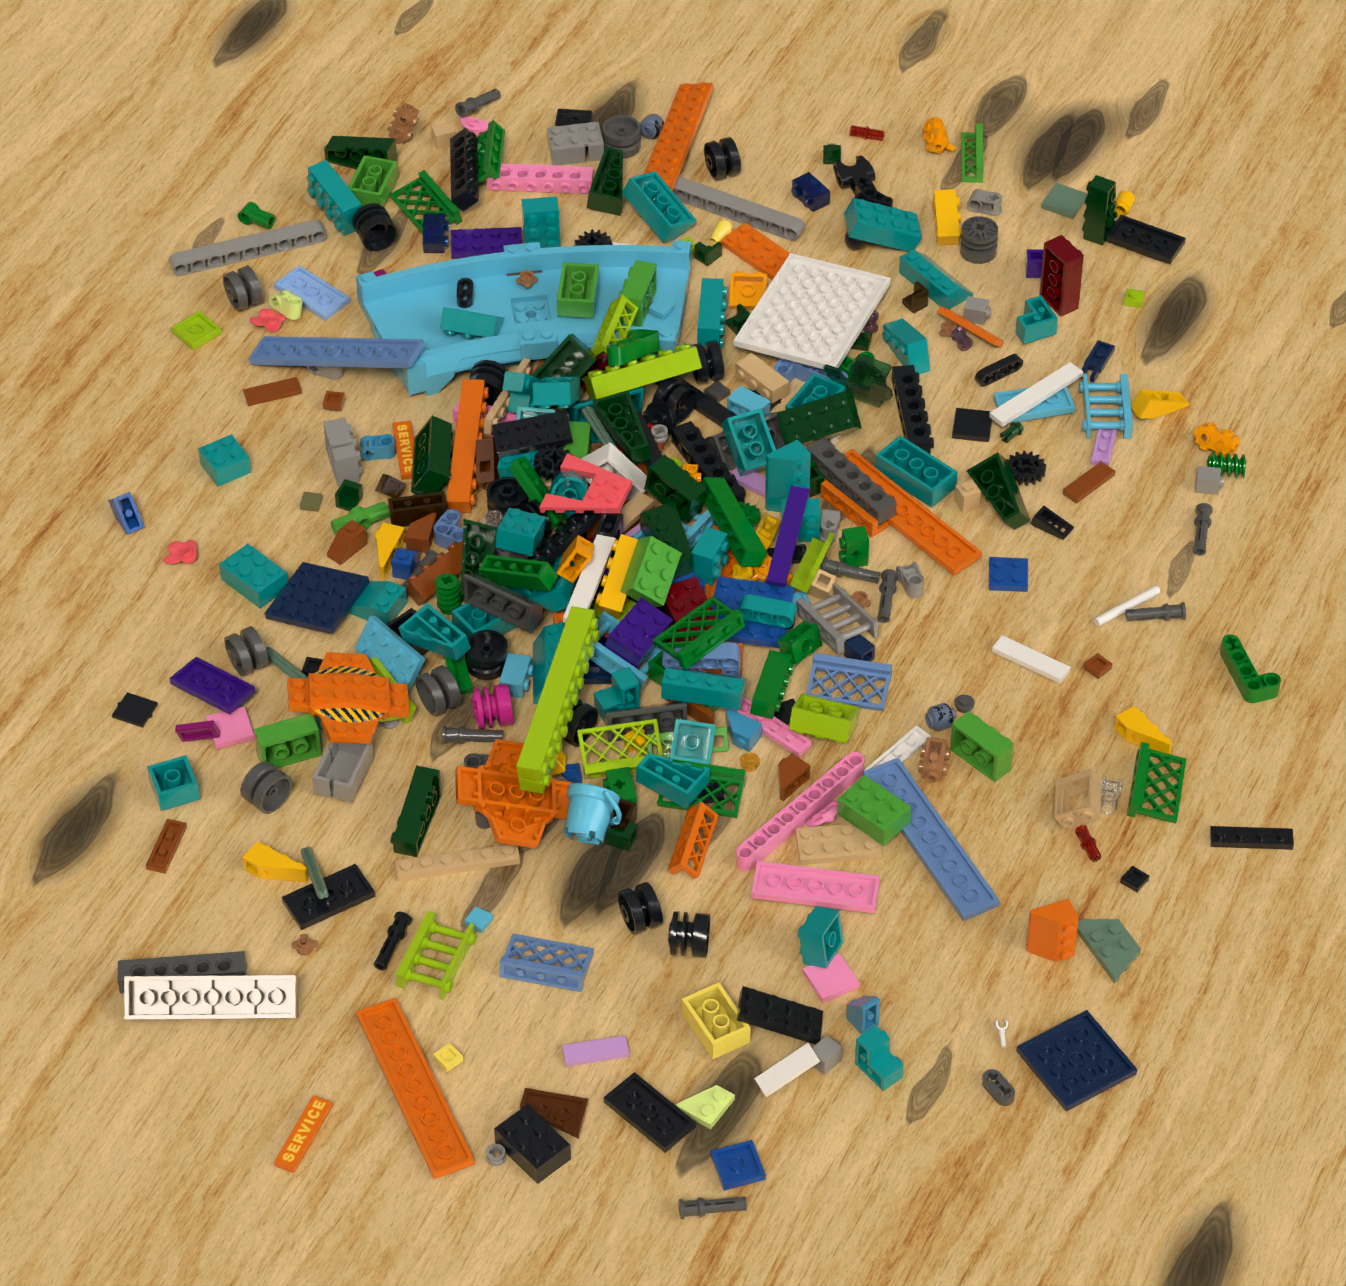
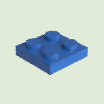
(1008, 574)
(737, 1165)

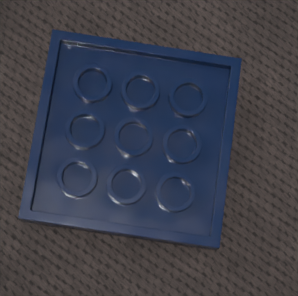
(317, 597)
(1076, 1060)

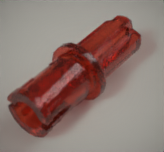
(866, 132)
(1088, 843)

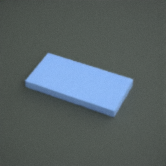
(316, 294)

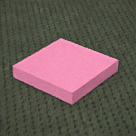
(233, 728)
(833, 980)

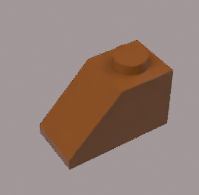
(421, 533)
(347, 542)
(791, 775)

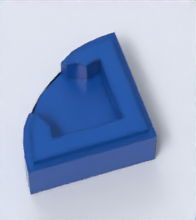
(572, 773)

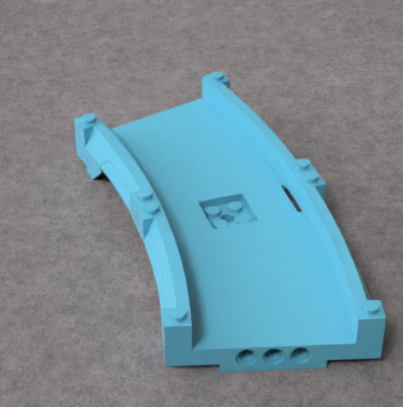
(413, 299)

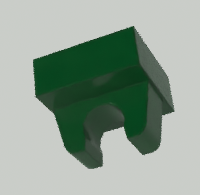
(831, 153)
(863, 341)

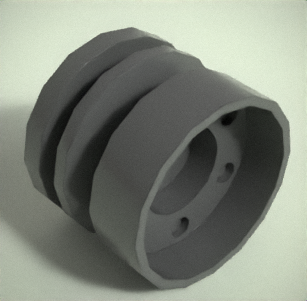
(979, 240)

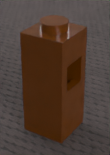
(486, 462)

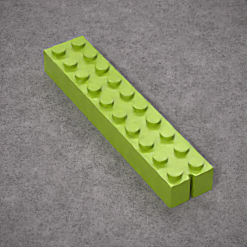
(557, 700)

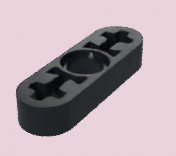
(991, 374)

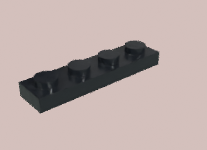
(1251, 837)

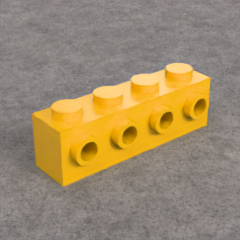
(612, 599)

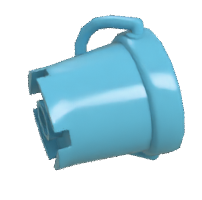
(590, 812)

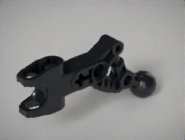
(859, 179)

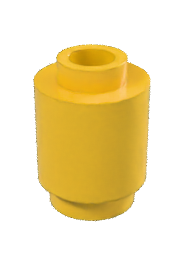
(1124, 202)

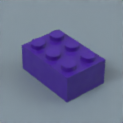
(635, 633)

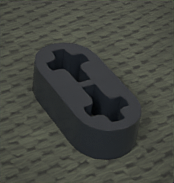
(469, 293)

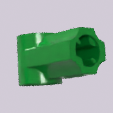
(252, 213)

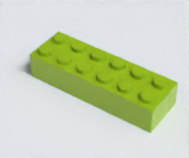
(642, 372)

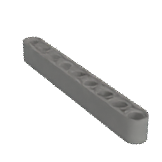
(738, 209)
(247, 247)

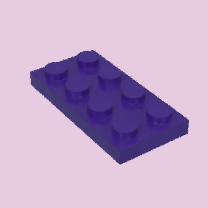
(483, 241)
(212, 685)

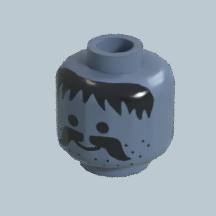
(651, 126)
(940, 717)

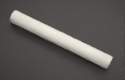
(1129, 604)

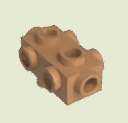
(402, 128)
(934, 756)

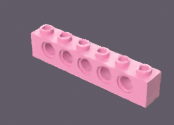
(542, 178)

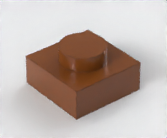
(333, 400)
(1098, 665)

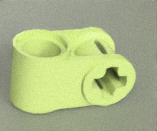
(287, 304)

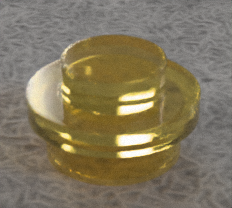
(749, 761)

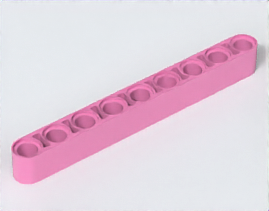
(799, 810)

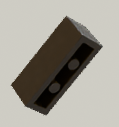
(411, 508)

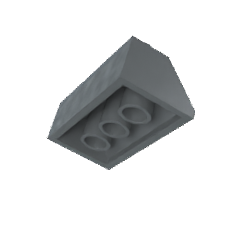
(719, 442)
(502, 602)
(663, 713)

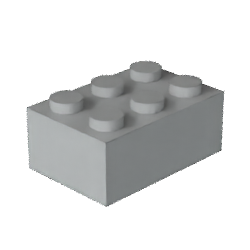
(569, 143)
(342, 451)
(342, 770)

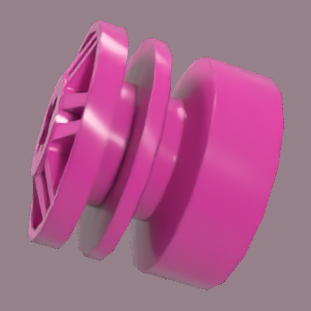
(492, 706)

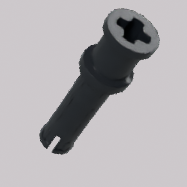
(395, 933)

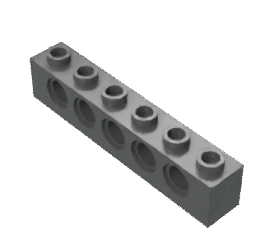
(852, 481)
(189, 965)

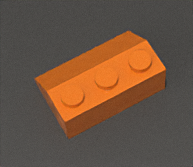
(1053, 931)

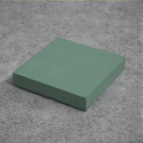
(1064, 200)

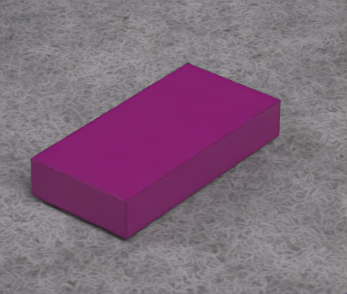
(197, 731)

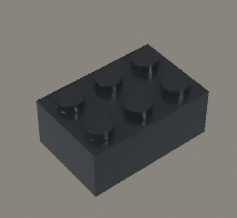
(532, 1143)

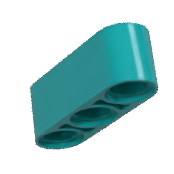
(767, 611)

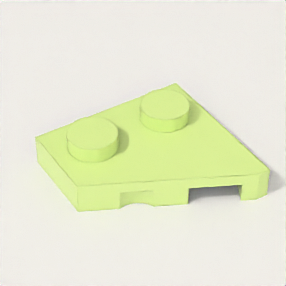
(707, 1105)

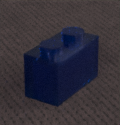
(810, 192)
(435, 233)

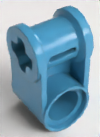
(379, 446)

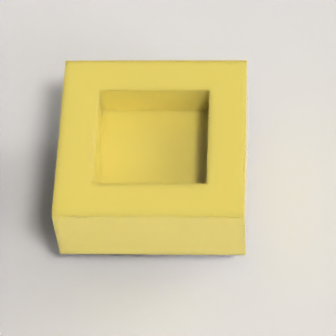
(448, 1057)

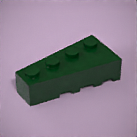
(349, 150)
(607, 185)
(1099, 209)
(623, 424)
(1000, 488)
(667, 527)
(477, 543)
(417, 811)

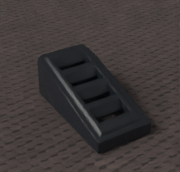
(1044, 516)

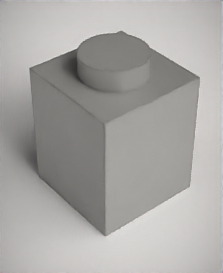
(977, 310)
(1208, 480)
(829, 1054)

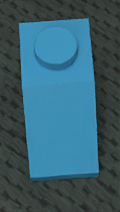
(743, 730)
(864, 1013)

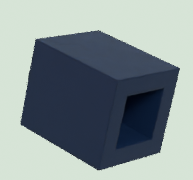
(859, 648)

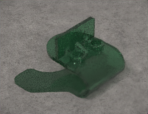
(867, 381)

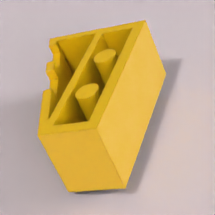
(946, 217)

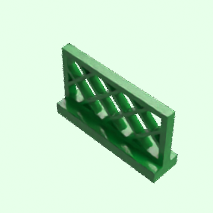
(490, 151)
(437, 198)
(707, 639)
(1142, 767)
(724, 778)

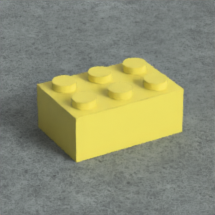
(715, 1020)

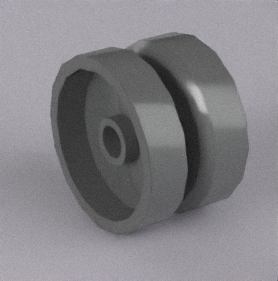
(623, 134)
(242, 288)
(246, 651)
(438, 690)
(266, 787)

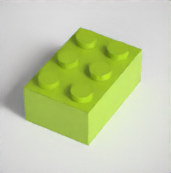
(823, 718)

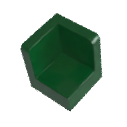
(707, 254)
(736, 322)
(815, 481)
(348, 495)
(622, 838)

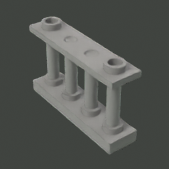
(827, 630)

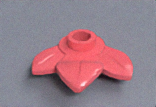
(269, 320)
(182, 552)

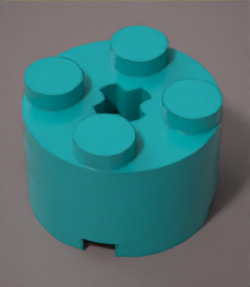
(569, 481)

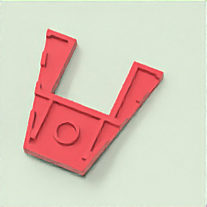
(604, 494)

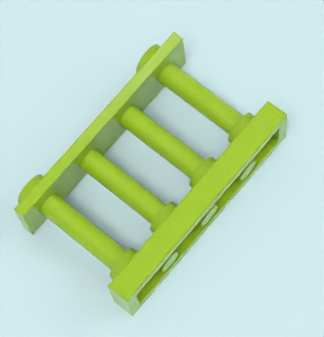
(422, 942)

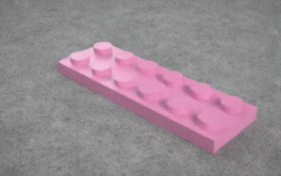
(815, 887)

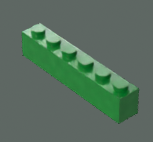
(732, 520)

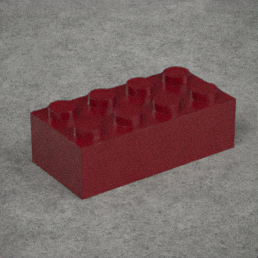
(1061, 275)
(683, 599)

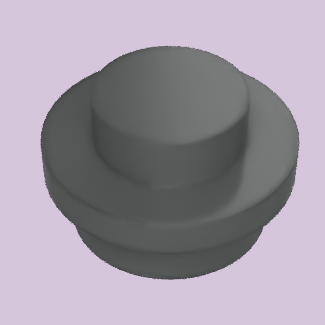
(964, 703)

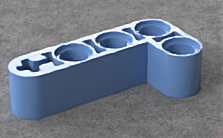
(792, 370)
(448, 529)
(723, 657)

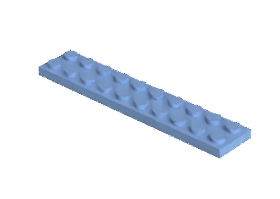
(337, 352)
(936, 844)

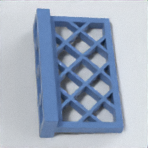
(850, 669)
(545, 972)

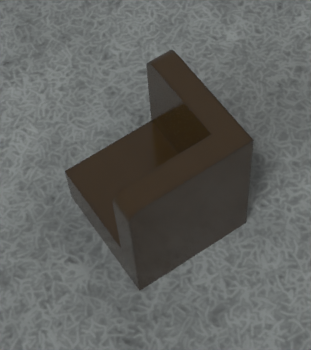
(916, 300)
(390, 486)
(629, 814)

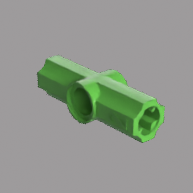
(362, 516)

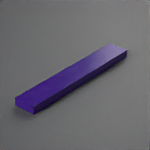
(788, 536)

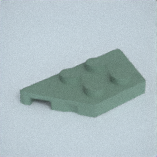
(1109, 944)

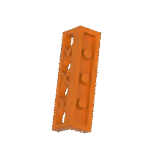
(851, 509)
(689, 836)

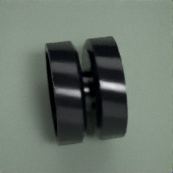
(722, 158)
(711, 362)
(679, 395)
(505, 494)
(487, 654)
(583, 717)
(640, 908)

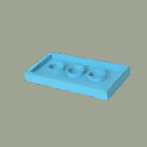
(1057, 404)
(393, 652)

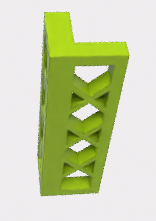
(612, 323)
(811, 563)

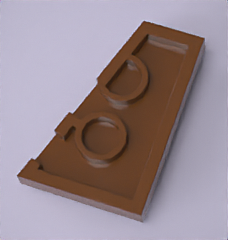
(557, 1110)

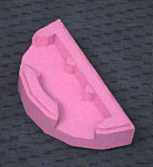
(474, 124)
(825, 815)

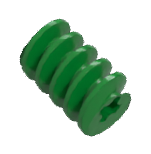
(1227, 463)
(448, 593)

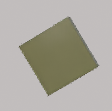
(311, 501)

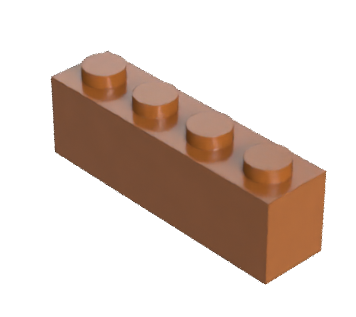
(423, 586)

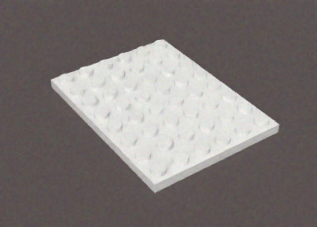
(812, 312)

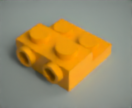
(747, 289)

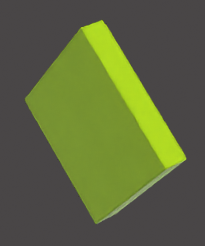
(196, 330)

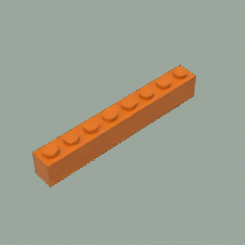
(468, 430)

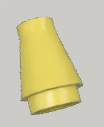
(721, 230)

